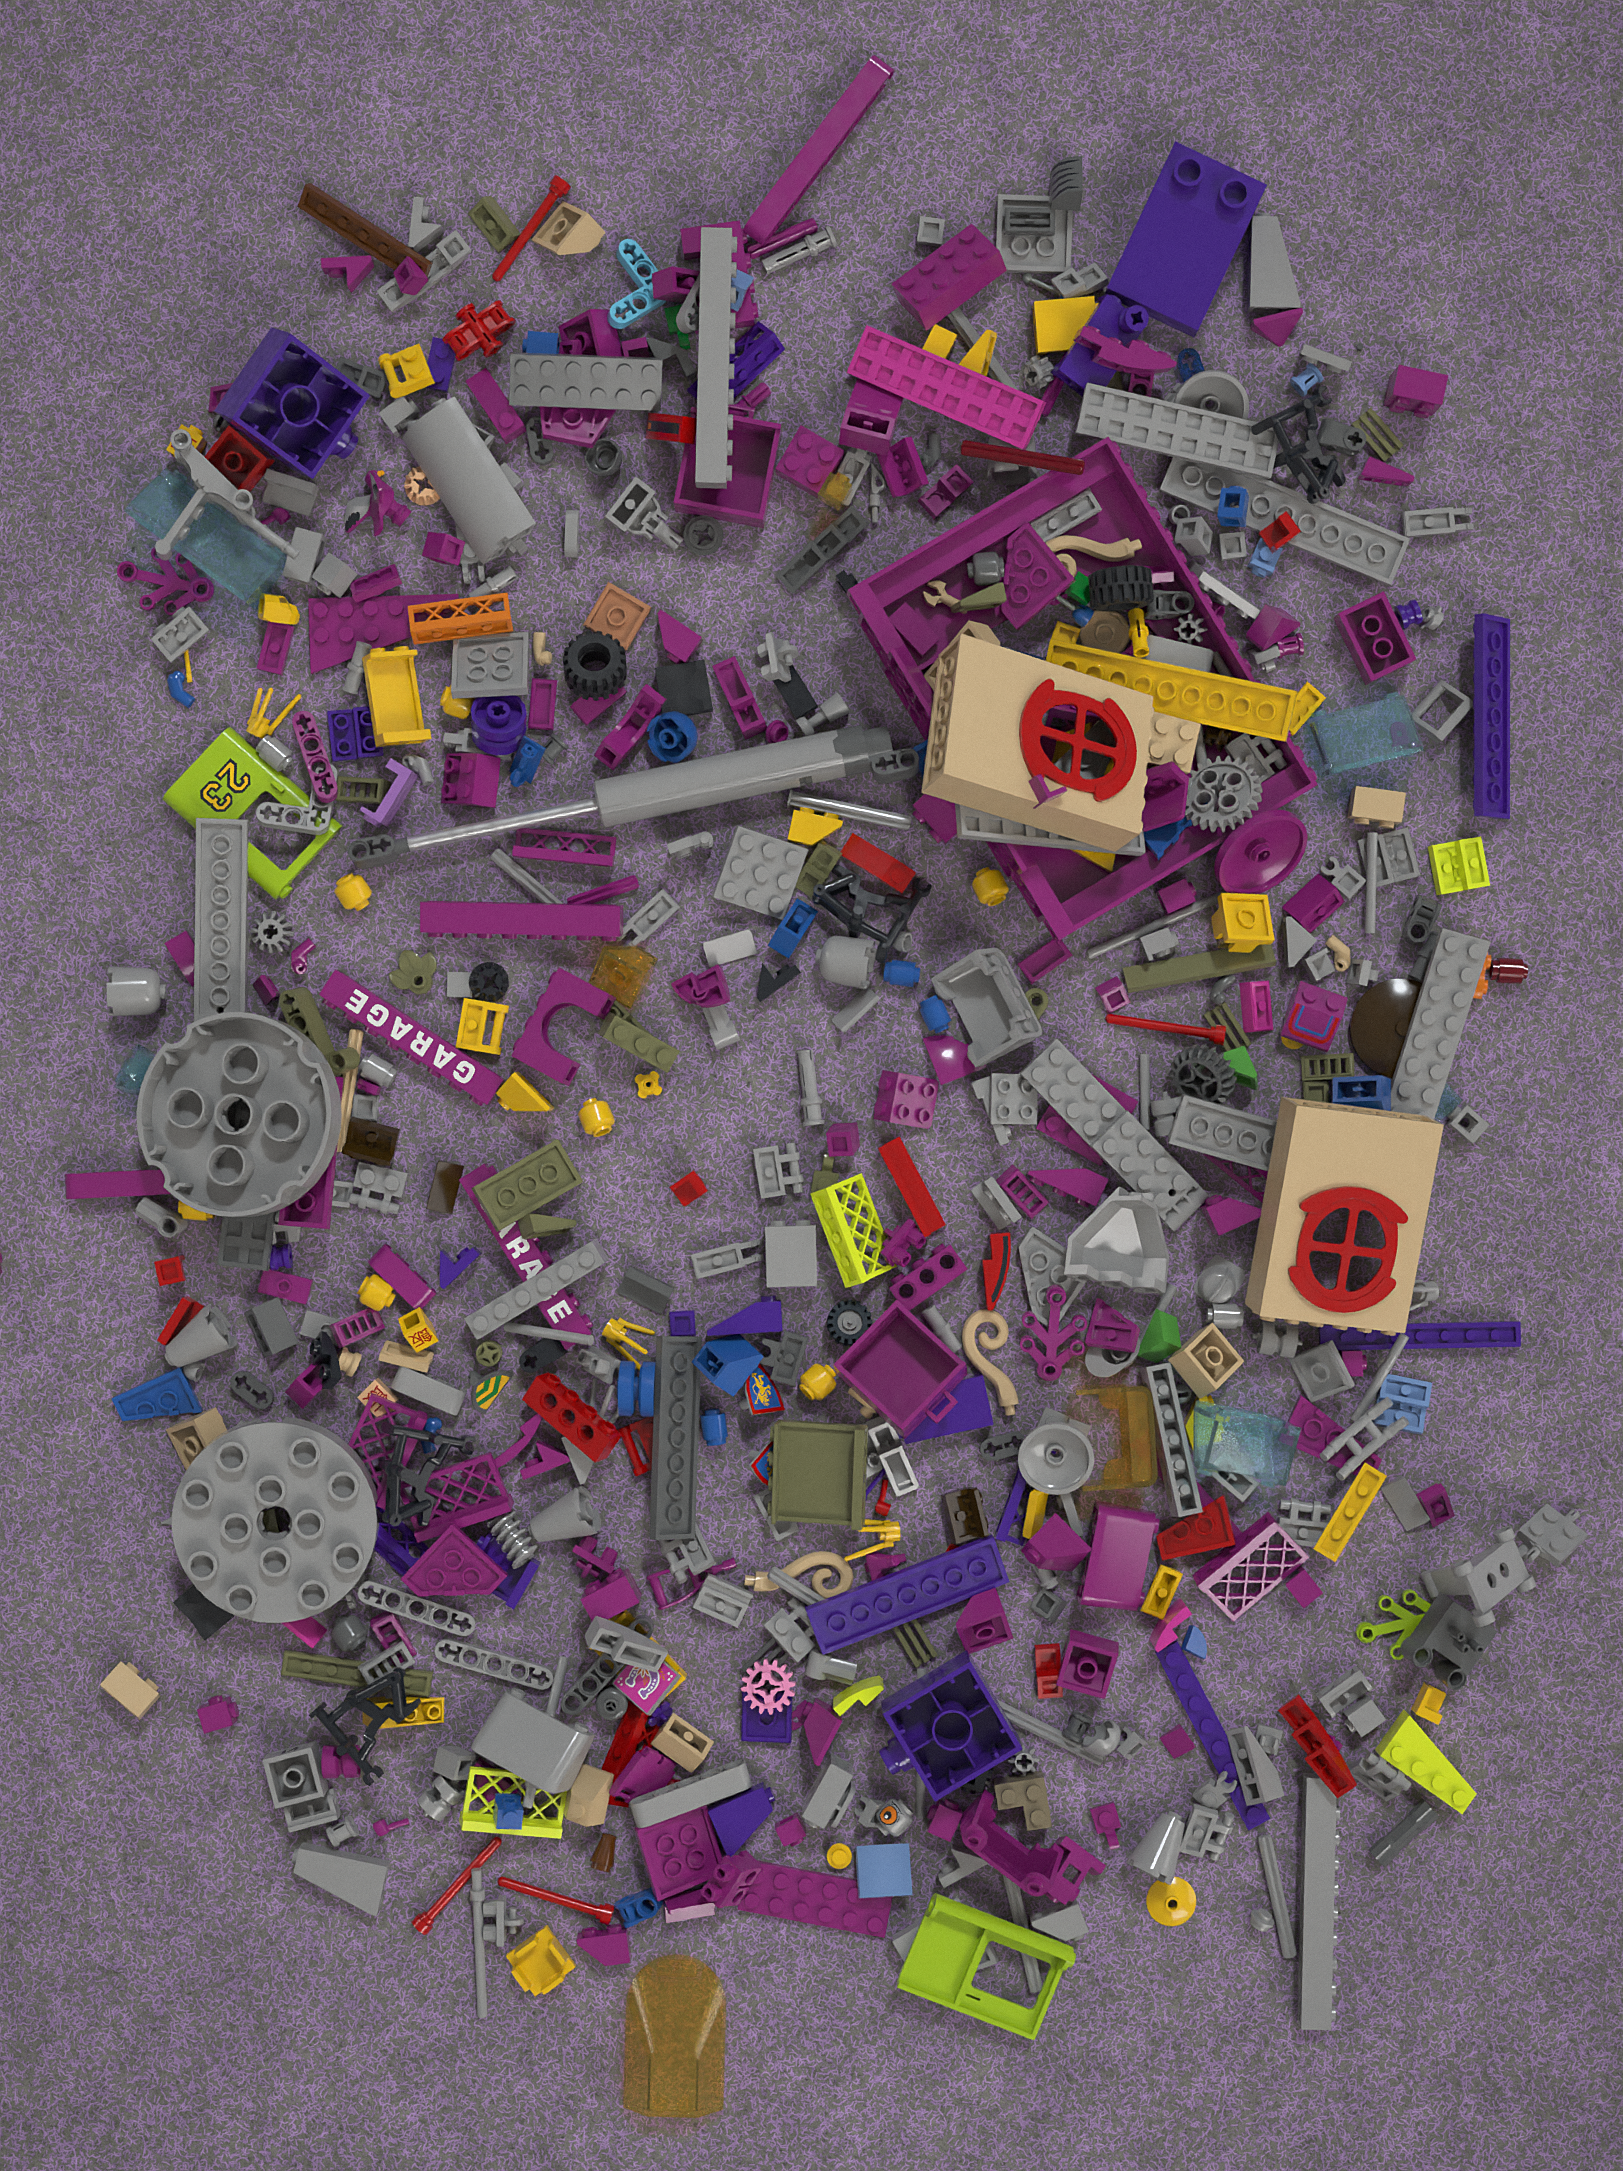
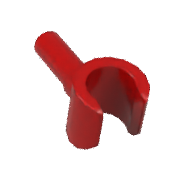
(882, 1507)

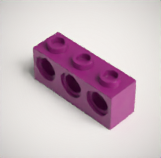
(924, 1290)

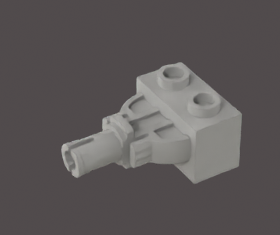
(638, 512)

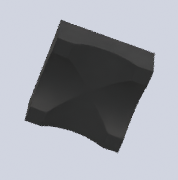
(685, 688)
(202, 1612)

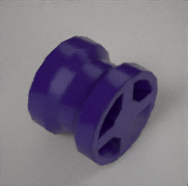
(1127, 321)
(1408, 614)
(281, 1257)

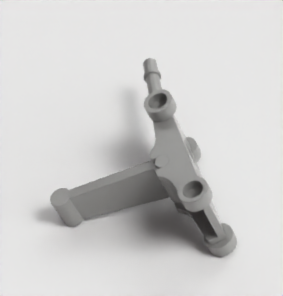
(214, 489)
(1483, 1577)

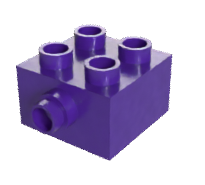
(294, 404)
(947, 1727)

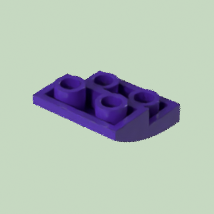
(352, 734)

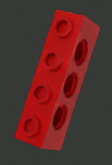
(558, 1414)

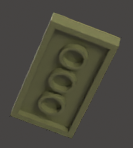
(527, 1185)

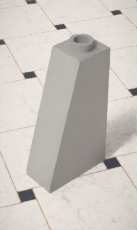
(1269, 274)
(345, 1874)

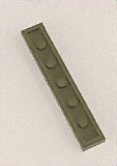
(1196, 967)
(345, 1671)

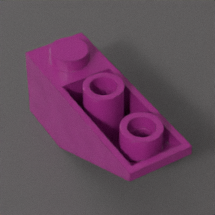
(1075, 1181)

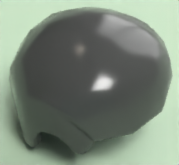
(610, 455)

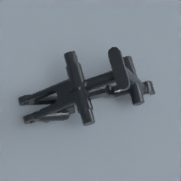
(1296, 456)
(855, 919)
(397, 1472)
(358, 1699)

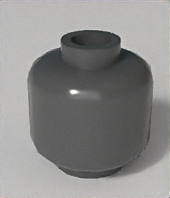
(986, 568)
(349, 1633)
(609, 1711)

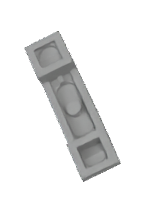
(445, 258)

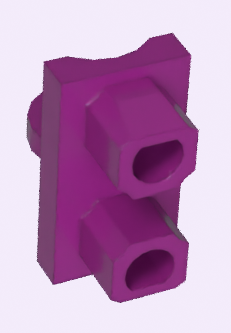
(899, 1241)
(585, 1550)

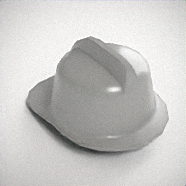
(1219, 1281)
(1109, 1362)

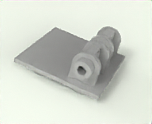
(1012, 1100)

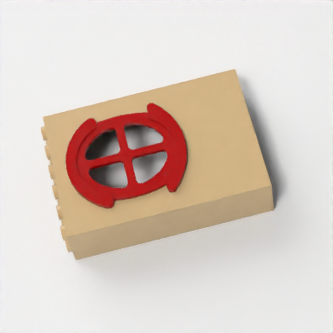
(989, 743)
(1335, 1160)

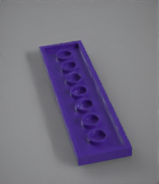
(1491, 716)
(907, 1594)

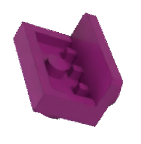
(903, 468)

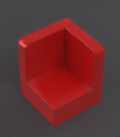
(1279, 532)
(689, 1188)
(170, 1270)

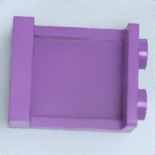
(394, 797)

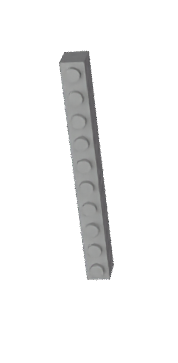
(714, 358)
(1317, 1905)

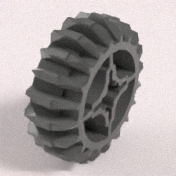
(1205, 1070)

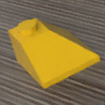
(522, 1095)

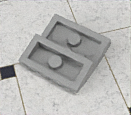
(1394, 857)

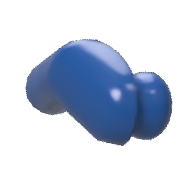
(176, 689)
(431, 1425)

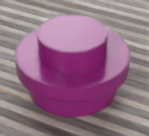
(776, 732)

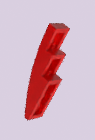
(1320, 1748)

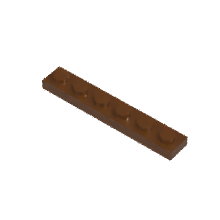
(358, 229)

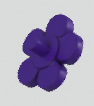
(660, 1714)

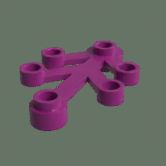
(170, 583)
(1052, 1338)

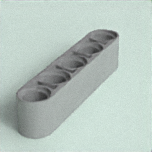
(690, 1793)

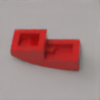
(1047, 1670)

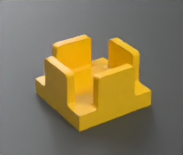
(1243, 921)
(540, 1962)

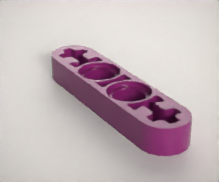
(315, 756)

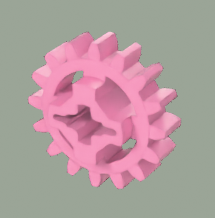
(769, 1697)

